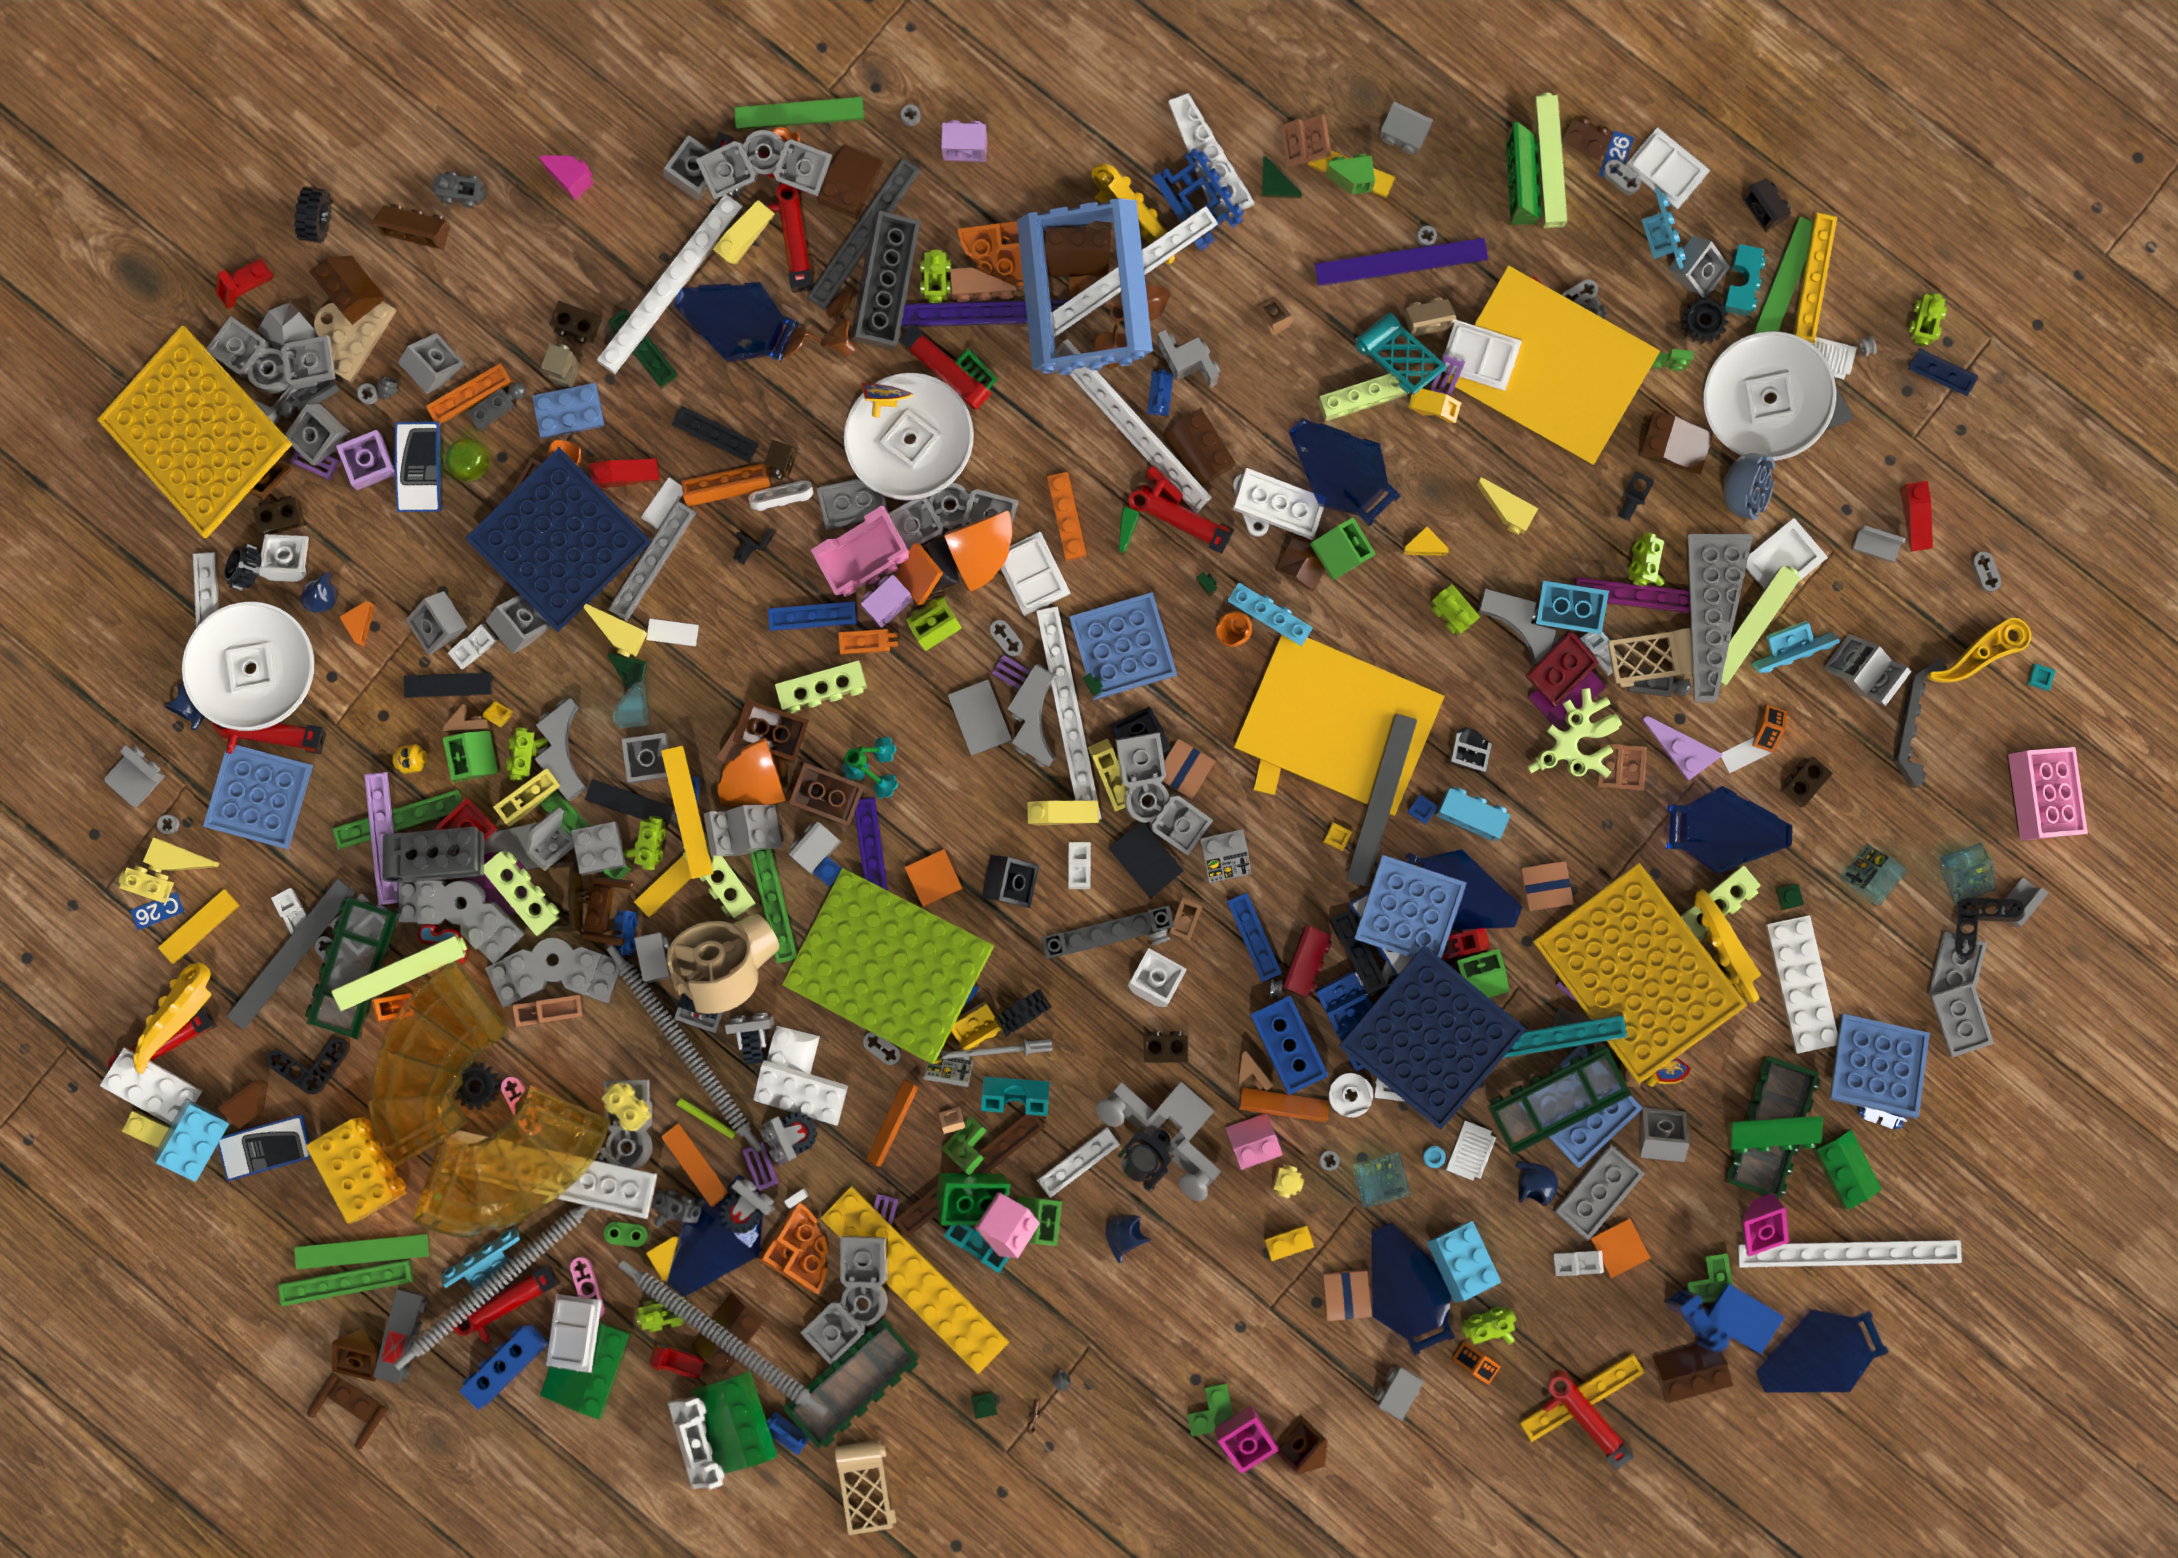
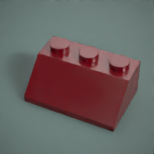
(1306, 961)

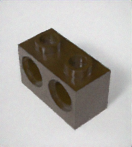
(577, 319)
(780, 460)
(279, 522)
(1809, 784)
(1165, 1054)

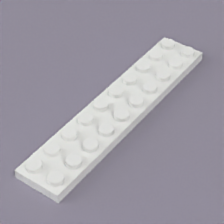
(603, 1185)

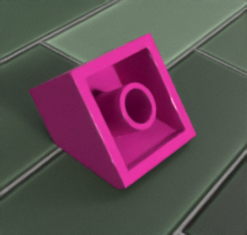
(569, 173)
(1765, 1225)

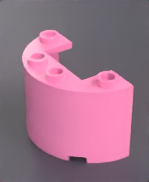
(862, 554)

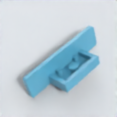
(1660, 234)
(1270, 614)
(1793, 644)
(482, 1263)

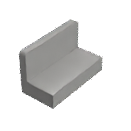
(1877, 543)
(2029, 896)

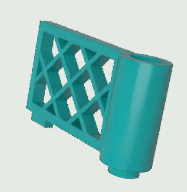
(1379, 338)

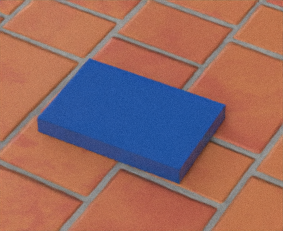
(1744, 1318)

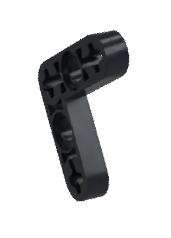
(1973, 918)
(306, 1073)

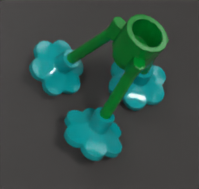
(857, 767)

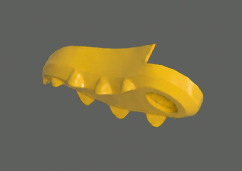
(1119, 187)
(1986, 649)
(1729, 950)
(174, 1012)

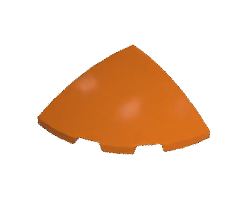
(995, 250)
(981, 548)
(751, 778)
(798, 1250)

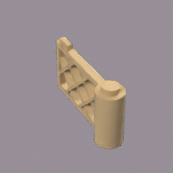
(1680, 656)
(864, 1457)

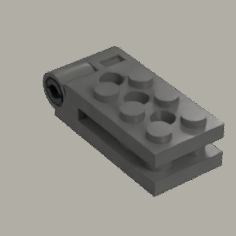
(402, 848)

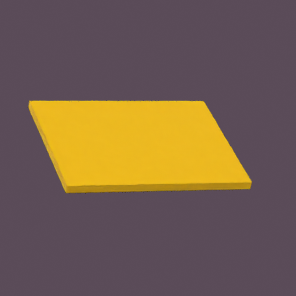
(1570, 368)
(194, 432)
(1333, 717)
(1641, 961)

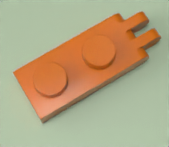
(866, 641)

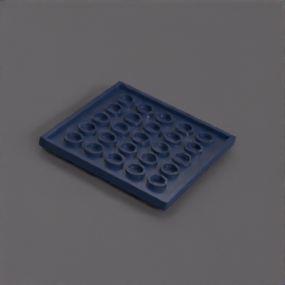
(558, 539)
(1432, 1037)

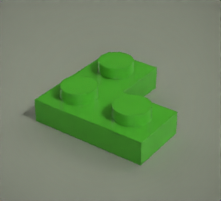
(1675, 360)
(961, 1145)
(1718, 1275)
(1218, 1412)

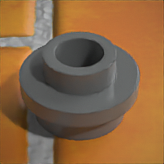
(1061, 1380)

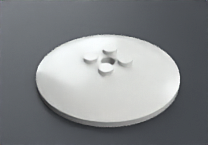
(1762, 366)
(918, 469)
(218, 659)

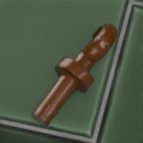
(930, 597)
(1033, 1415)

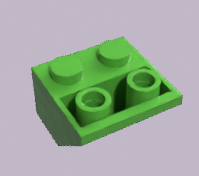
(1352, 174)
(1342, 549)
(470, 756)
(1485, 972)
(1048, 1215)

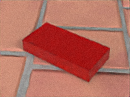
(1168, 489)

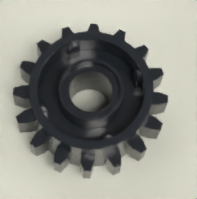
(1696, 329)
(242, 567)
(488, 1089)

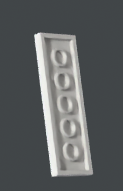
(1802, 984)

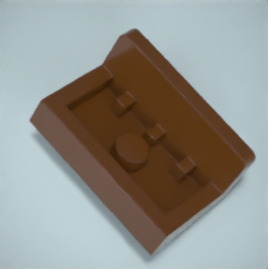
(1587, 137)

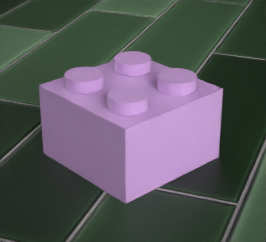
(964, 141)
(366, 459)
(886, 601)

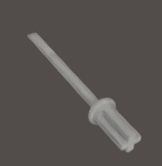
(1027, 1048)

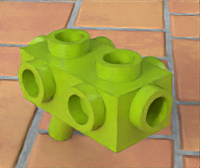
(935, 269)
(1929, 311)
(1646, 560)
(522, 749)
(648, 847)
(655, 1315)
(1490, 1325)

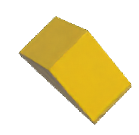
(1426, 544)
(663, 1256)

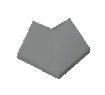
(285, 326)

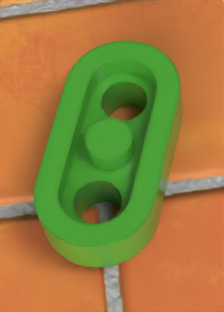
(625, 1234)

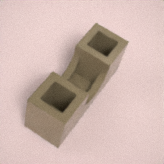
(561, 365)

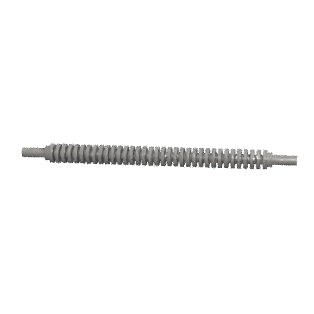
(626, 969)
(721, 1337)
(416, 1349)

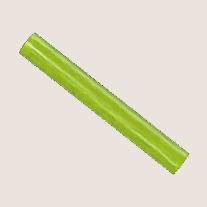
(706, 1118)

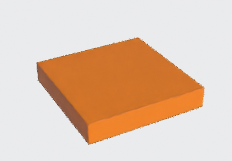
(918, 573)
(933, 878)
(1620, 1248)

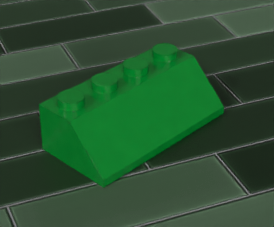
(1774, 1132)

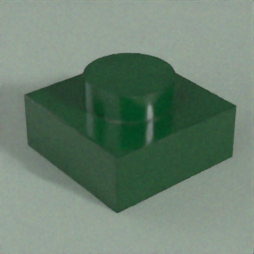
(1207, 582)
(1093, 684)
(1789, 897)
(984, 1405)

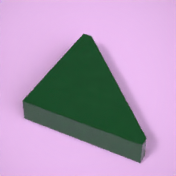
(1276, 183)
(629, 669)

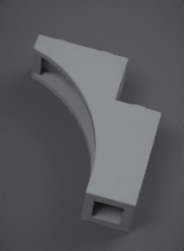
(1518, 615)
(1028, 707)
(557, 758)

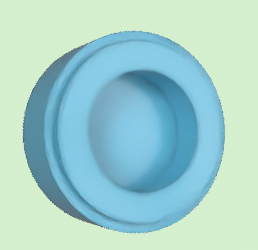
(1434, 1157)

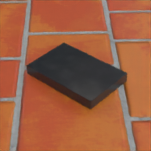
(1146, 859)

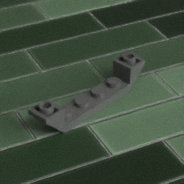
(1913, 772)
(1107, 932)

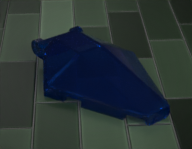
(737, 320)
(1343, 469)
(1726, 830)
(1483, 899)
(710, 1249)
(1407, 1289)
(1821, 1355)

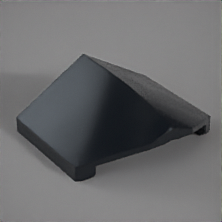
(1470, 750)

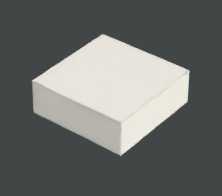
(798, 1197)

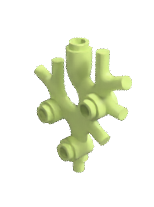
(1567, 741)

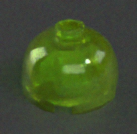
(467, 460)

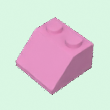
(1253, 1141)
(1007, 1226)

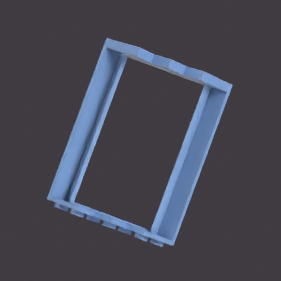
(1132, 284)

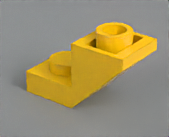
(1434, 403)

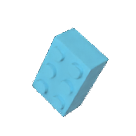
(1572, 607)
(1473, 814)
(190, 1140)
(1463, 1261)

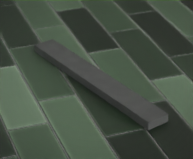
(857, 241)
(1381, 800)
(290, 954)

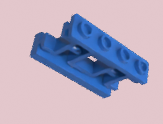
(1185, 208)
(1688, 1307)

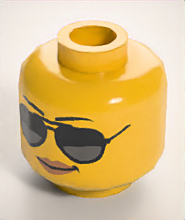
(409, 758)

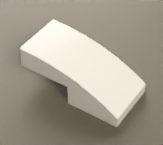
(473, 646)
(1598, 647)
(1079, 865)
(290, 909)
(1578, 1263)

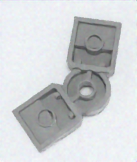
(740, 163)
(250, 356)
(926, 518)
(1168, 815)
(481, 922)
(529, 971)
(640, 1139)
(845, 1319)

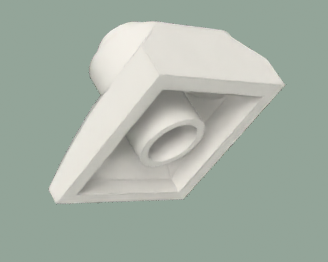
(284, 557)
(1156, 978)
(793, 1049)

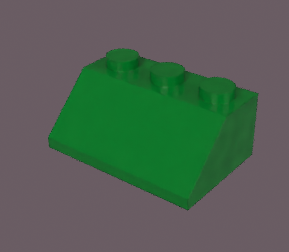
(1847, 1170)
(967, 1197)

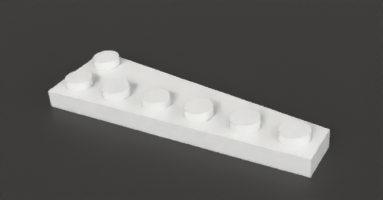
(1199, 136)

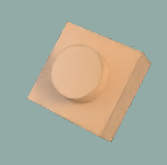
(952, 1120)

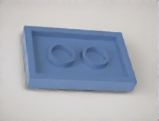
(568, 410)

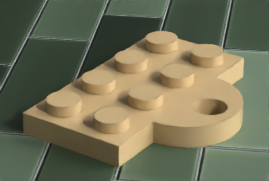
(353, 342)

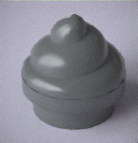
(387, 387)

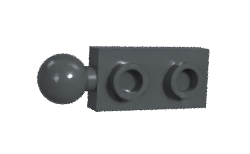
(307, 395)
(496, 405)
(1660, 686)

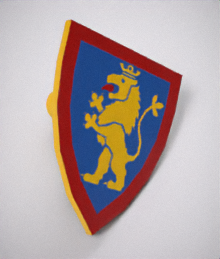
(883, 396)
(1671, 1073)

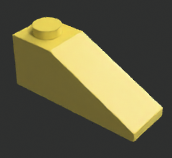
(744, 233)
(1511, 510)
(621, 634)
(1108, 770)
(526, 797)
(1062, 812)
(170, 857)
(145, 1128)

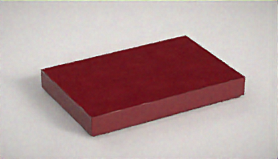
(1561, 668)

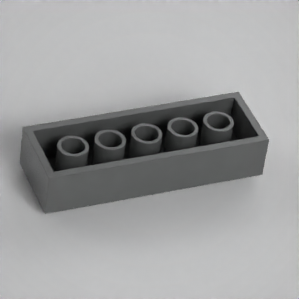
(885, 280)

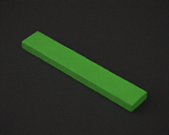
(799, 113)
(1786, 278)
(403, 818)
(572, 821)
(774, 903)
(362, 1251)
(345, 1283)

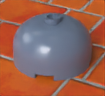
(1744, 482)

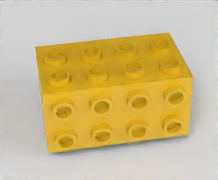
(356, 1169)

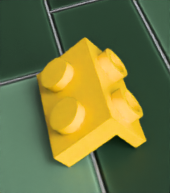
(975, 1026)

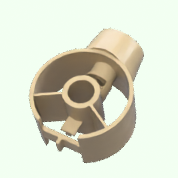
(710, 952)

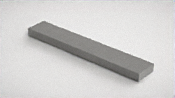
(652, 561)

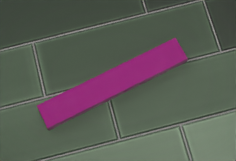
(1641, 596)

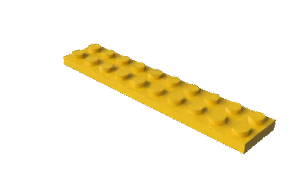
(921, 1283)

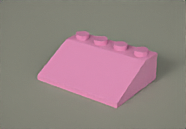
(2047, 793)

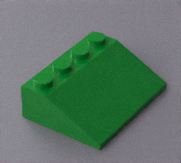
(1522, 176)
(590, 1391)
(735, 1423)

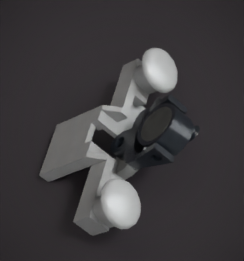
(1143, 1159)

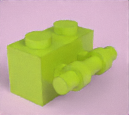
(1454, 610)
(933, 623)

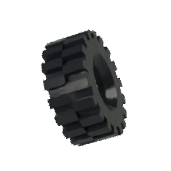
(312, 214)
(1022, 1012)

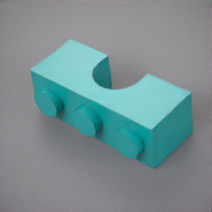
(1748, 262)
(1031, 1093)
(973, 1242)

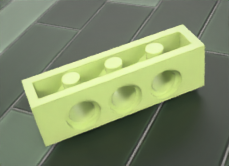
(1360, 397)
(787, 690)
(1740, 878)
(743, 899)
(536, 922)

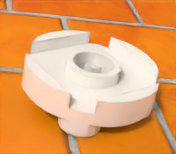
(1345, 1106)

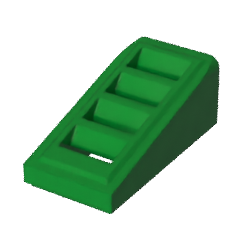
(980, 366)
(1128, 523)

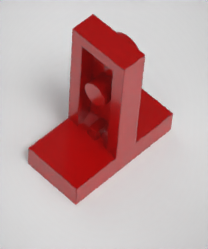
(241, 281)

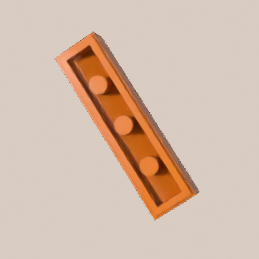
(725, 484)
(1284, 1105)
(892, 1123)

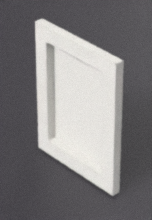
(1668, 167)
(1486, 353)
(1787, 547)
(1033, 574)
(573, 1333)

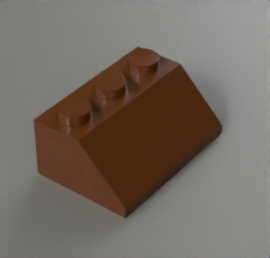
(412, 226)
(1077, 252)
(347, 286)
(1199, 447)
(736, 1318)
(1691, 1372)

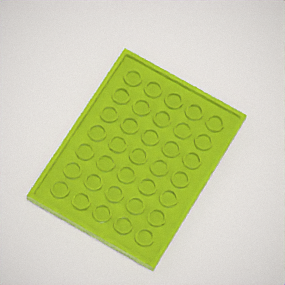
(888, 965)

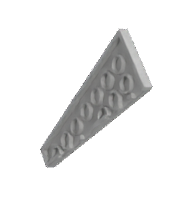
(1715, 584)

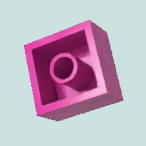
(1245, 1439)

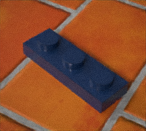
(1943, 372)

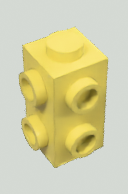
(146, 885)
(625, 1105)
(1287, 1181)

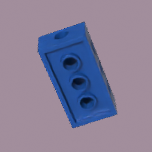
(1303, 1050)
(476, 1388)

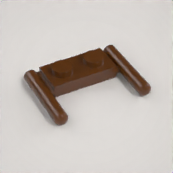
(599, 910)
(352, 1400)

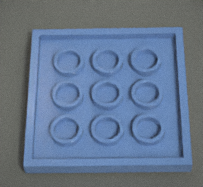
(1124, 644)
(258, 796)
(1409, 908)
(1879, 1066)
(1589, 1135)

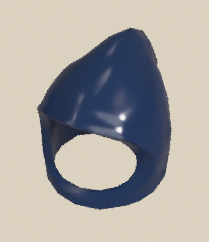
(319, 594)
(184, 707)
(1537, 1183)
(1124, 1234)

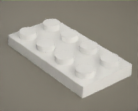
(1278, 503)
(153, 1091)
(800, 1092)

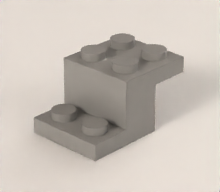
(1188, 358)
(1867, 669)
(742, 830)

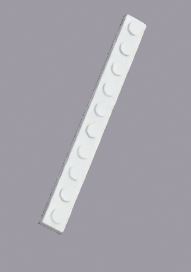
(1152, 257)
(669, 284)
(1136, 431)
(1067, 705)
(1854, 1254)

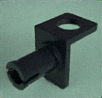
(1634, 497)
(749, 545)

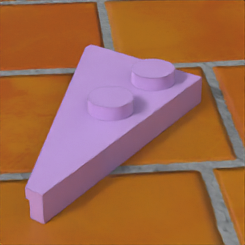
(1685, 752)

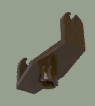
(576, 897)

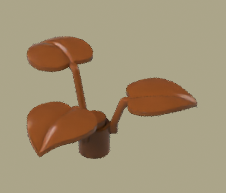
(1156, 297)
(837, 335)

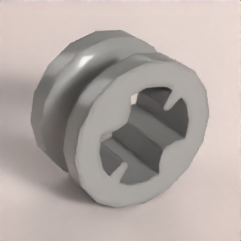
(915, 110)
(1429, 230)
(1868, 346)
(361, 396)
(161, 824)
(1159, 937)
(1275, 989)
(1322, 1163)

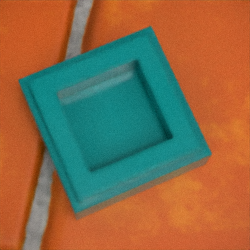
(2041, 677)

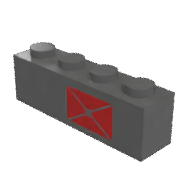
(399, 1333)

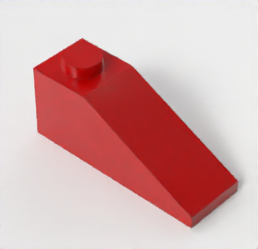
(623, 472)
(1918, 515)
(1466, 943)

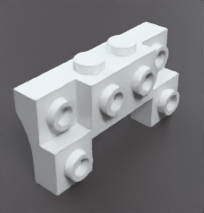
(696, 1451)

